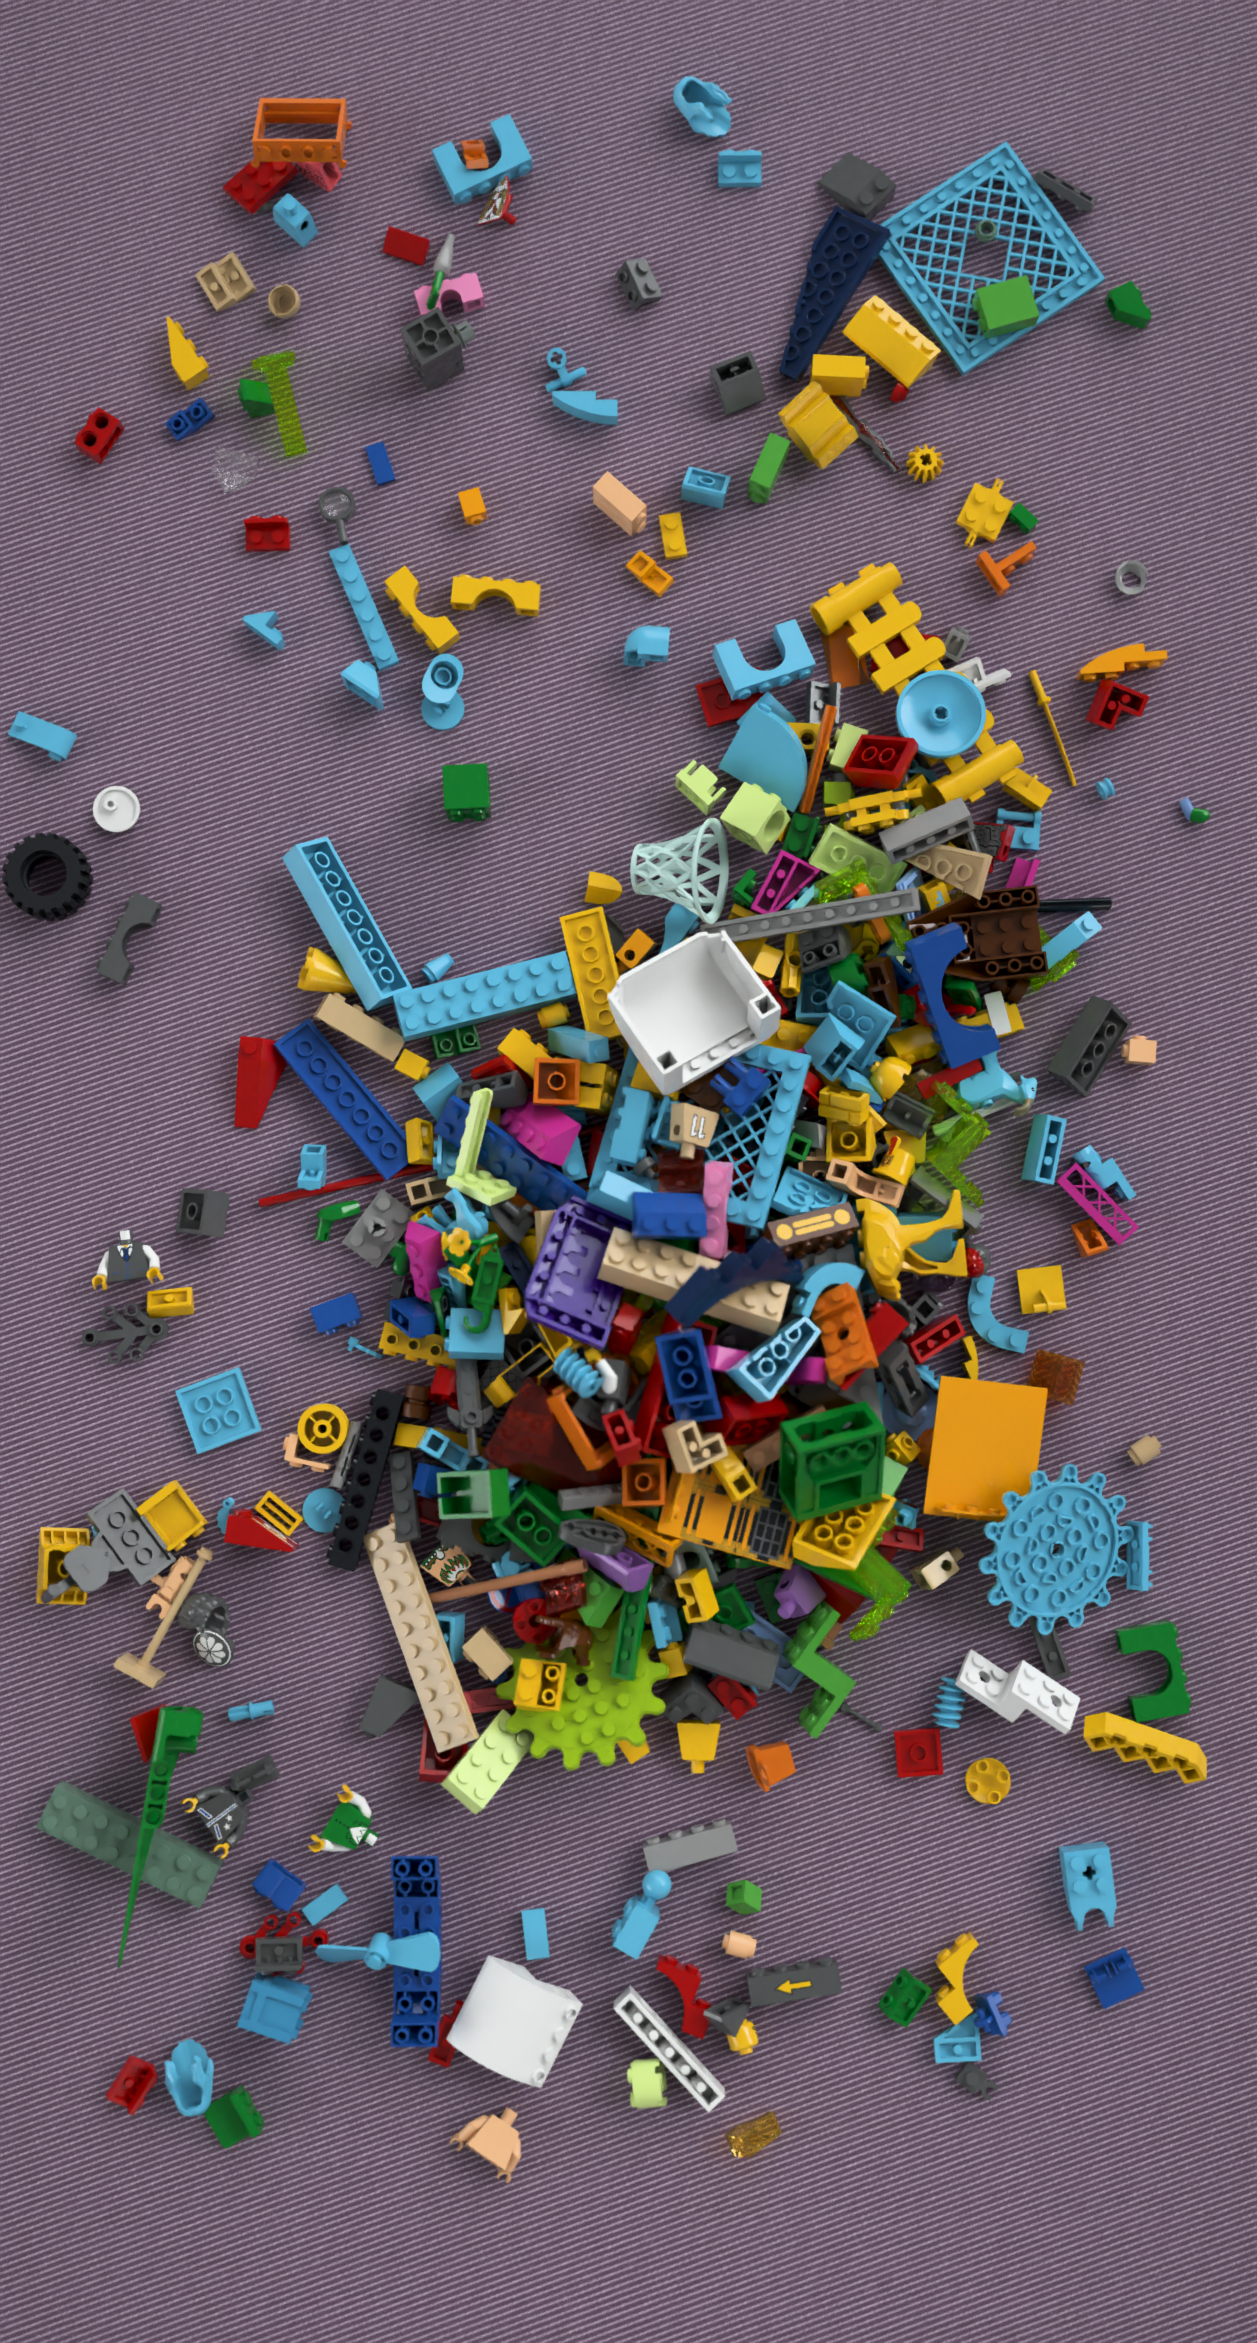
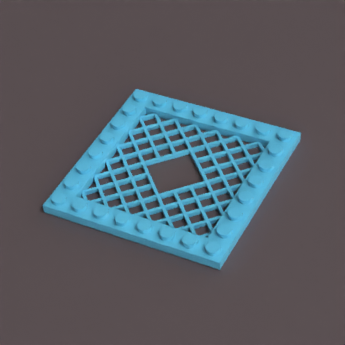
(1039, 209)
(755, 1210)

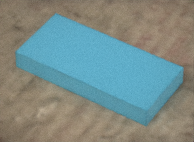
(324, 1904)

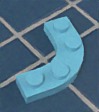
(983, 1321)

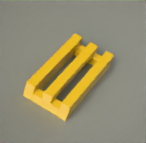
(284, 1529)

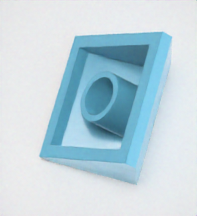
(705, 487)
(438, 1089)

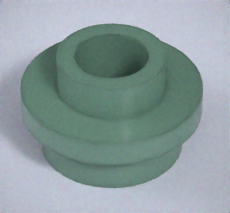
(986, 225)

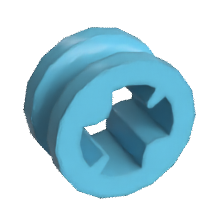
(1105, 788)

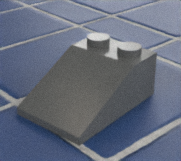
(858, 186)

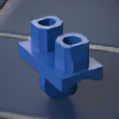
(989, 2015)

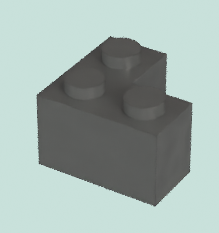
(691, 1695)

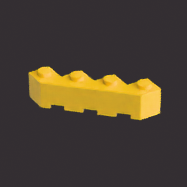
(1138, 1741)

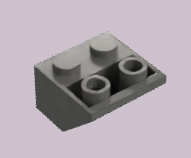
(737, 383)
(823, 947)

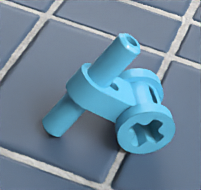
(565, 378)

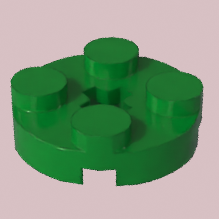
(737, 1561)

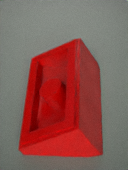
(406, 246)

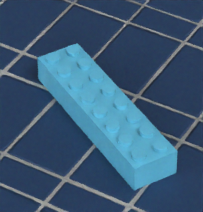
(346, 922)
(484, 996)

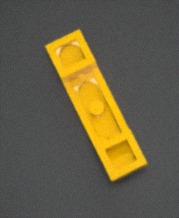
(410, 1435)

